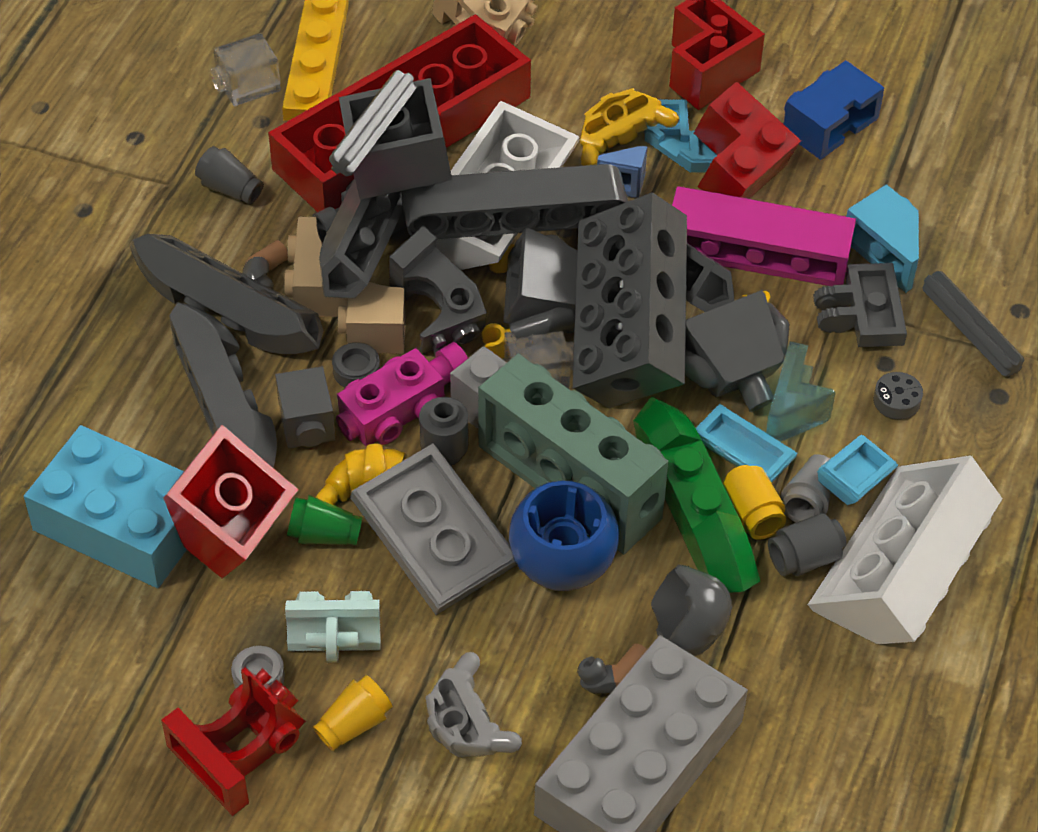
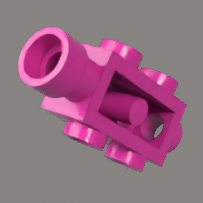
(394, 394)

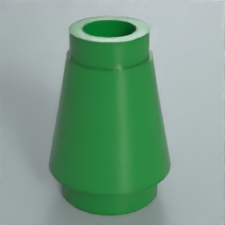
(323, 523)

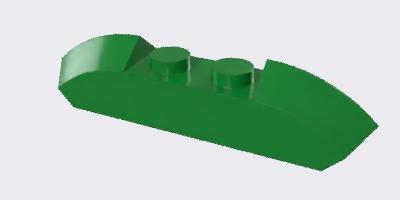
(698, 497)

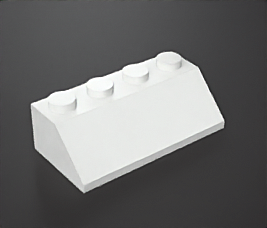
(505, 143)
(908, 550)

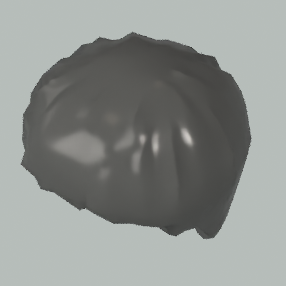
(691, 609)

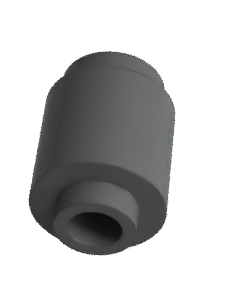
(446, 425)
(807, 545)

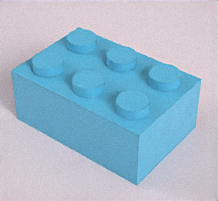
(108, 506)

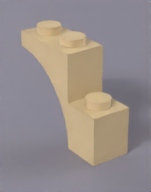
(371, 318)

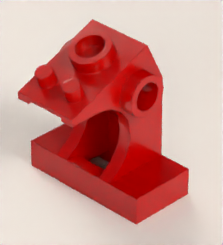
(203, 749)

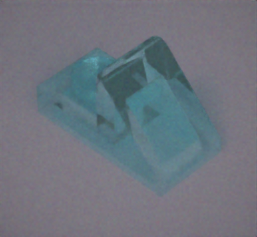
(796, 402)

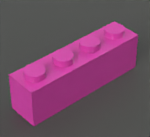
(767, 236)

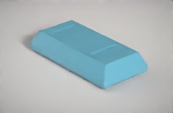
(743, 442)
(856, 470)

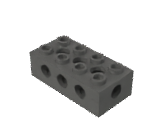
(630, 301)

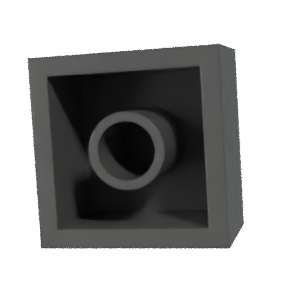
(409, 150)

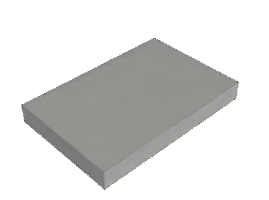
(434, 528)

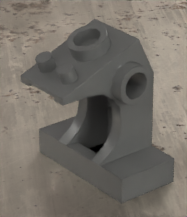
(428, 272)

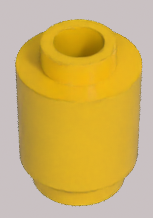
(755, 501)

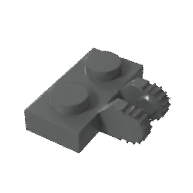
(873, 310)

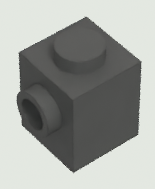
(305, 407)

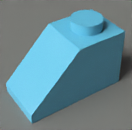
(888, 233)

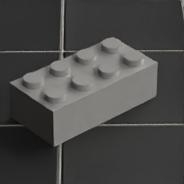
(642, 746)

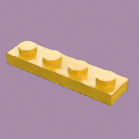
(315, 55)

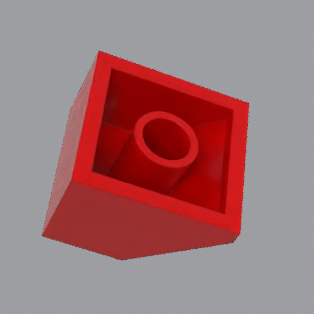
(226, 502)

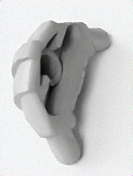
(460, 717)

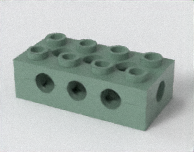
(557, 435)

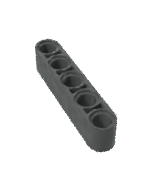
(513, 201)

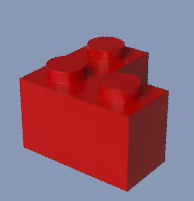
(712, 50)
(747, 142)

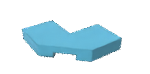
(679, 142)

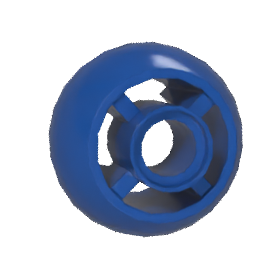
(552, 540)

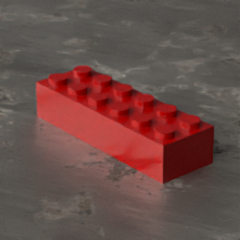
(469, 76)

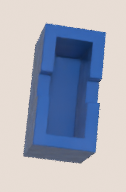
(831, 107)

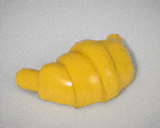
(619, 120)
(358, 469)

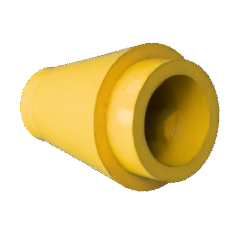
(353, 713)

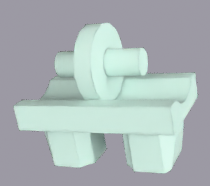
(333, 624)

